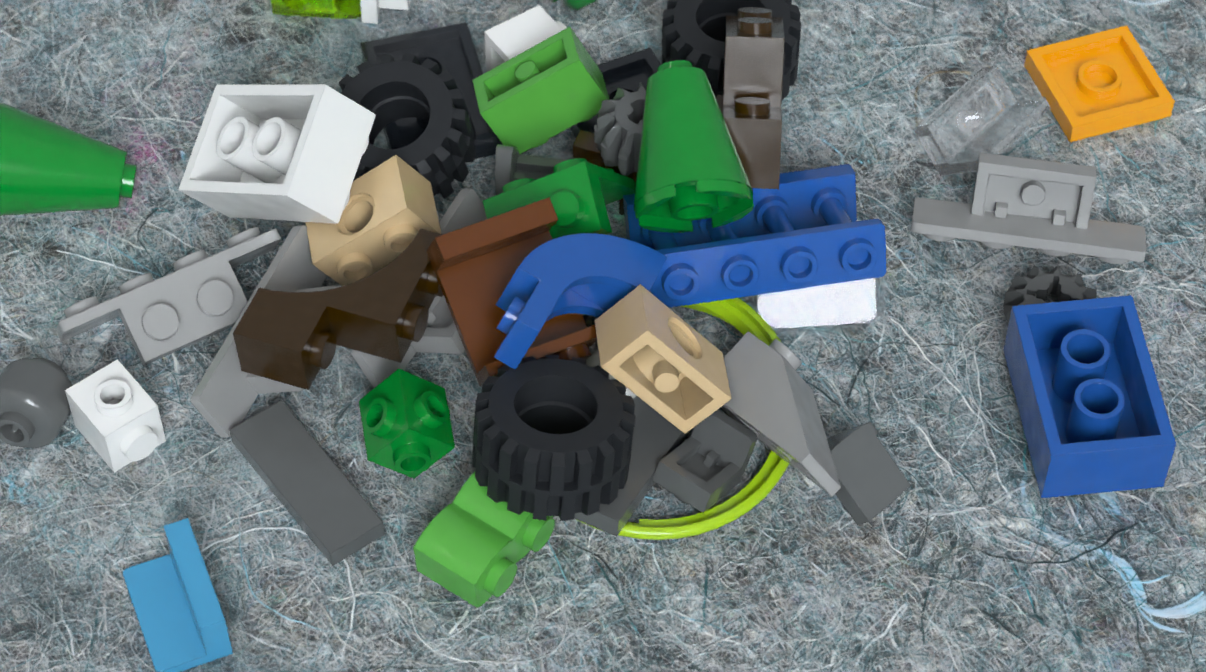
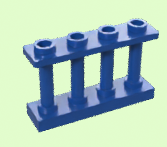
(788, 242)

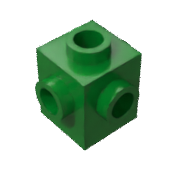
(406, 423)

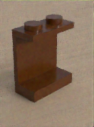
(475, 270)

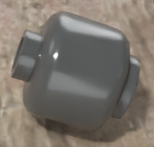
(33, 402)

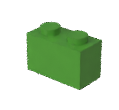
(541, 92)

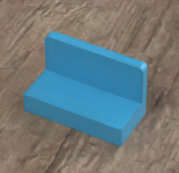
(178, 605)

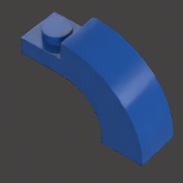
(570, 276)

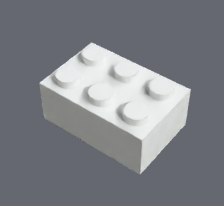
(278, 152)

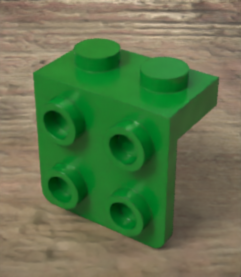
(576, 192)

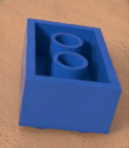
(1088, 397)

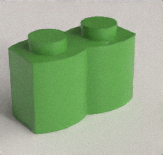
(476, 544)

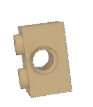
(377, 223)
(662, 359)

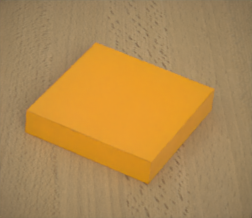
(1098, 83)

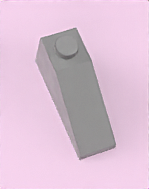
(779, 407)

